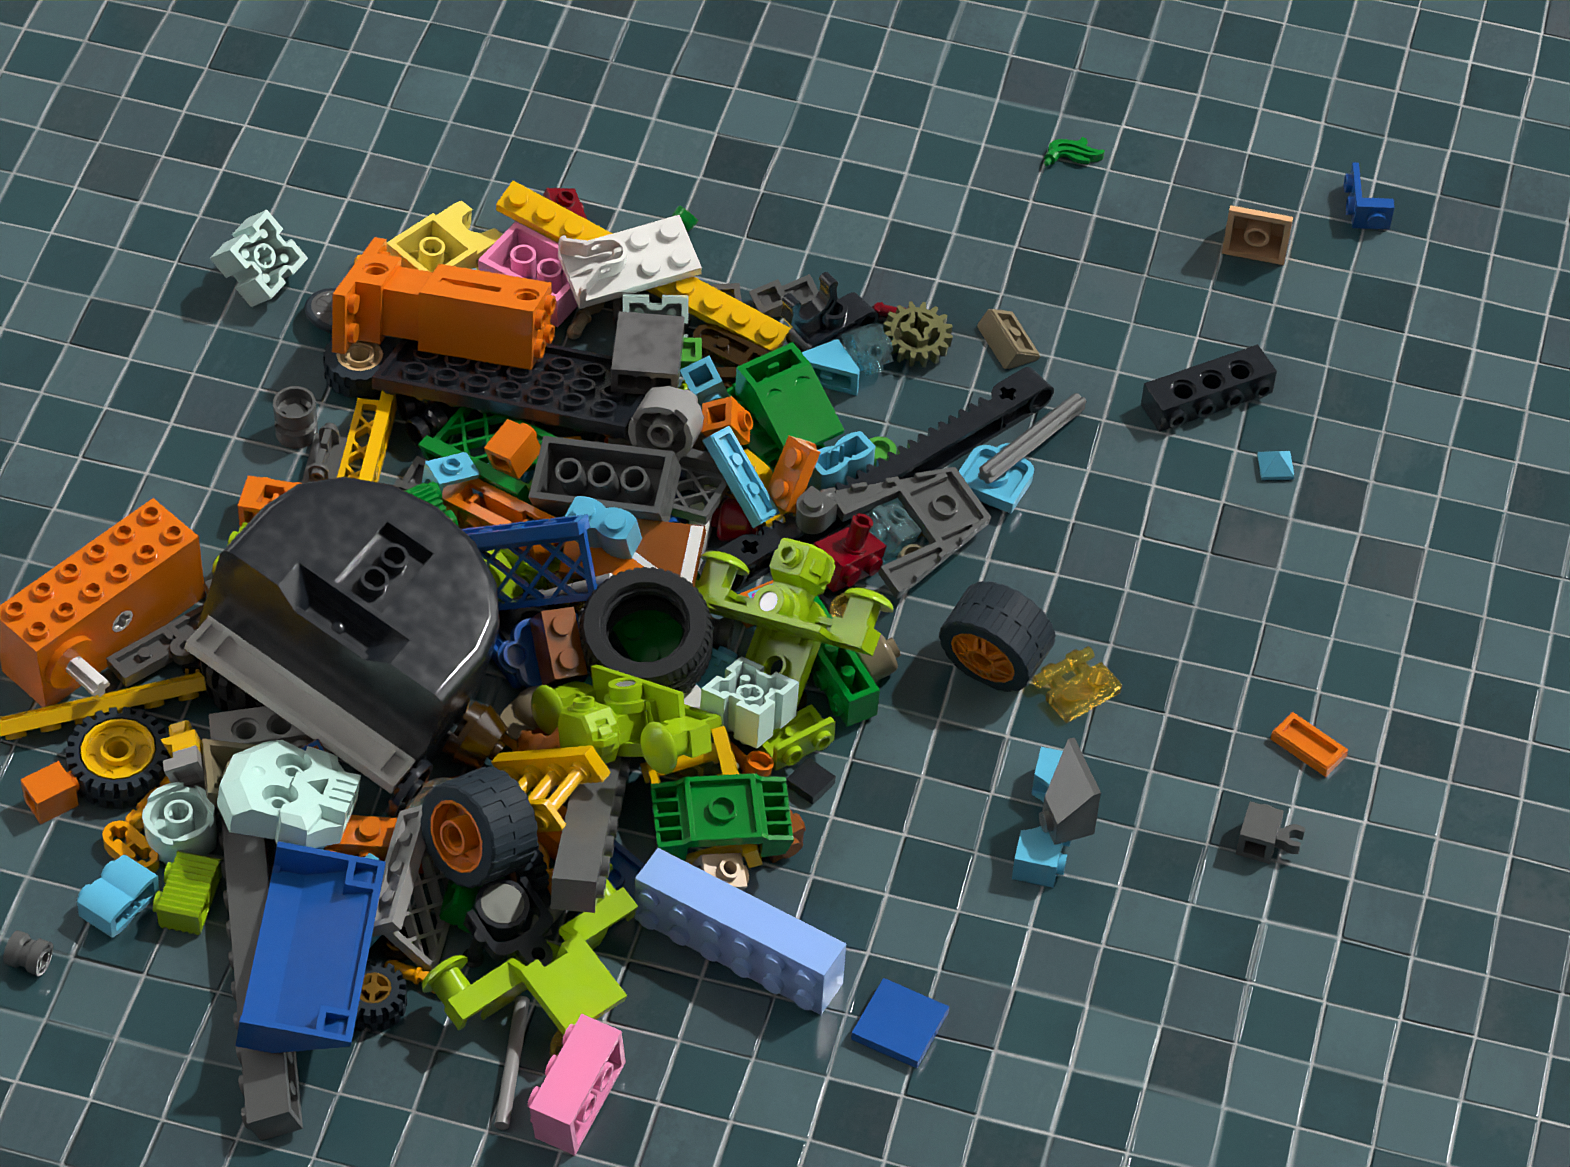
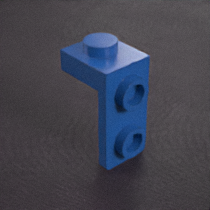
(1366, 212)

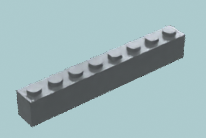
(589, 840)

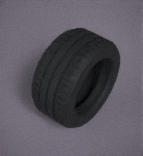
(649, 590)

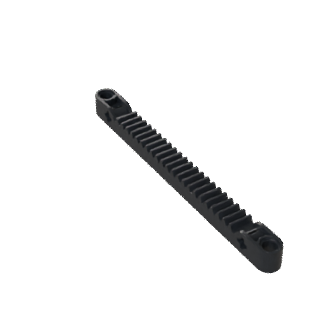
(1011, 403)

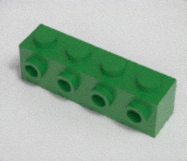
(845, 682)

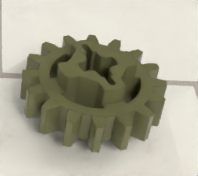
(918, 333)

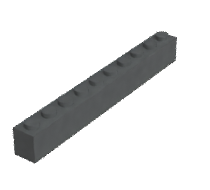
(268, 1078)

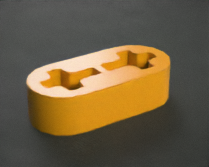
(135, 843)

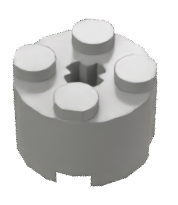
(667, 421)

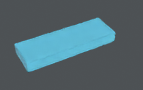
(741, 476)

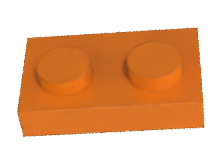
(792, 472)

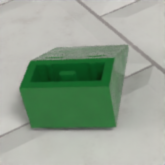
(787, 397)

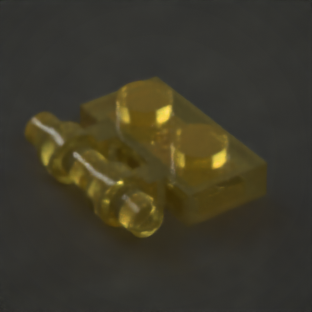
(1082, 692)

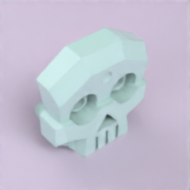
(288, 794)

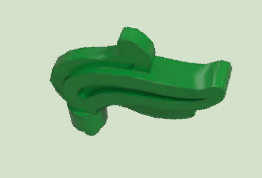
(1074, 150)

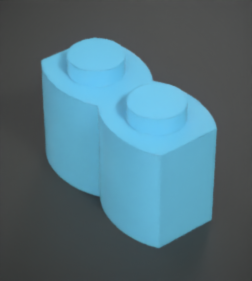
(837, 462)
(609, 527)
(117, 895)

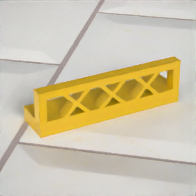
(379, 431)

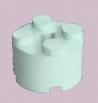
(179, 821)

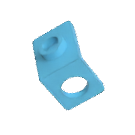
(450, 470)

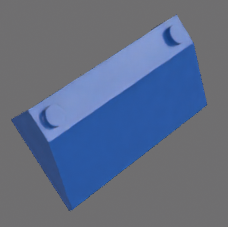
(311, 951)

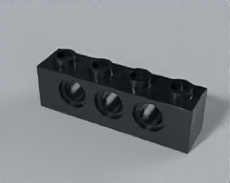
(1208, 388)

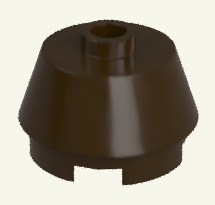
(476, 737)

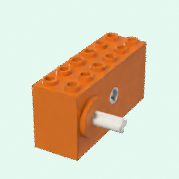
(99, 603)

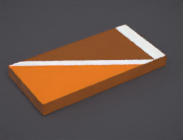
(663, 546)

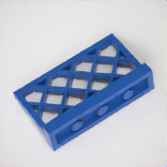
(542, 533)

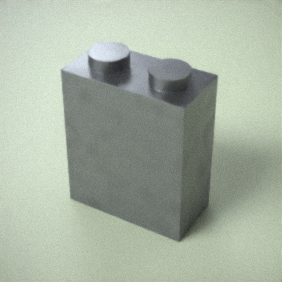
(646, 352)

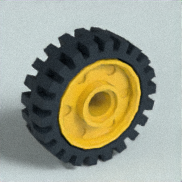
(117, 756)

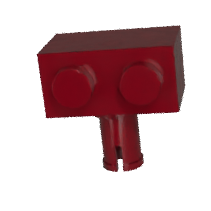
(855, 552)

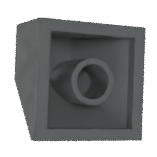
(1071, 798)

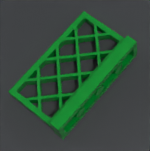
(437, 448)

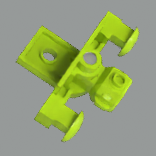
(785, 612)
(616, 721)

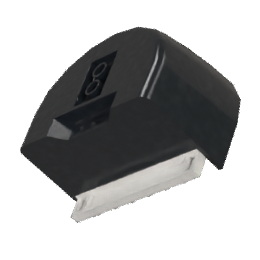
(354, 621)

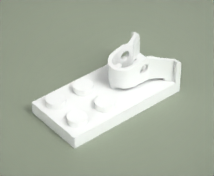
(628, 261)

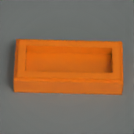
(1309, 744)

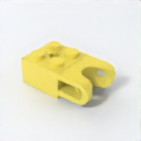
(443, 240)

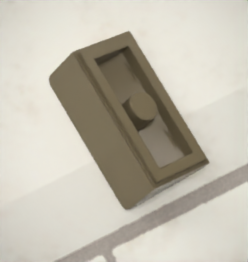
(1007, 338)

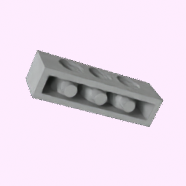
(255, 727)

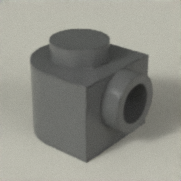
(815, 510)

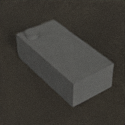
(613, 474)

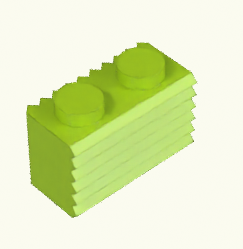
(187, 892)

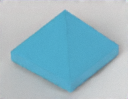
(1275, 465)

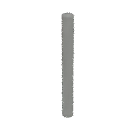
(512, 1063)

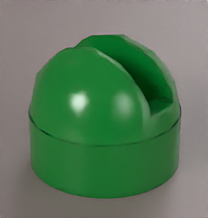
(687, 218)

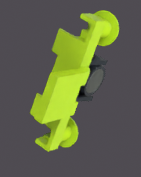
(561, 978)

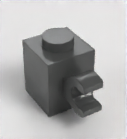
(1263, 833)

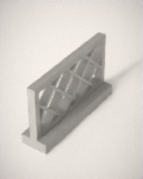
(402, 878)

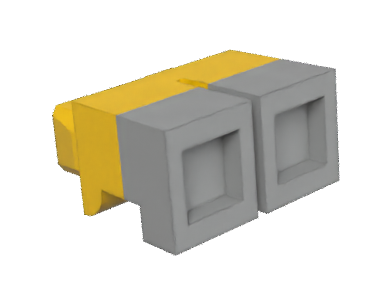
(185, 754)

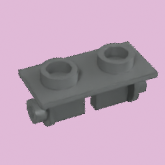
(325, 454)

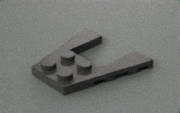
(937, 503)

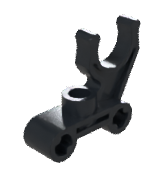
(825, 315)

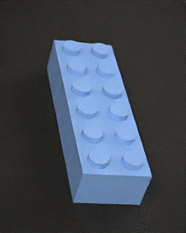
(739, 931)

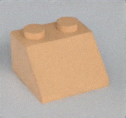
(1257, 235)

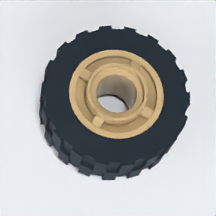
(353, 371)

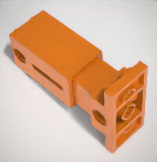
(445, 310)

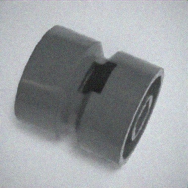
(295, 417)

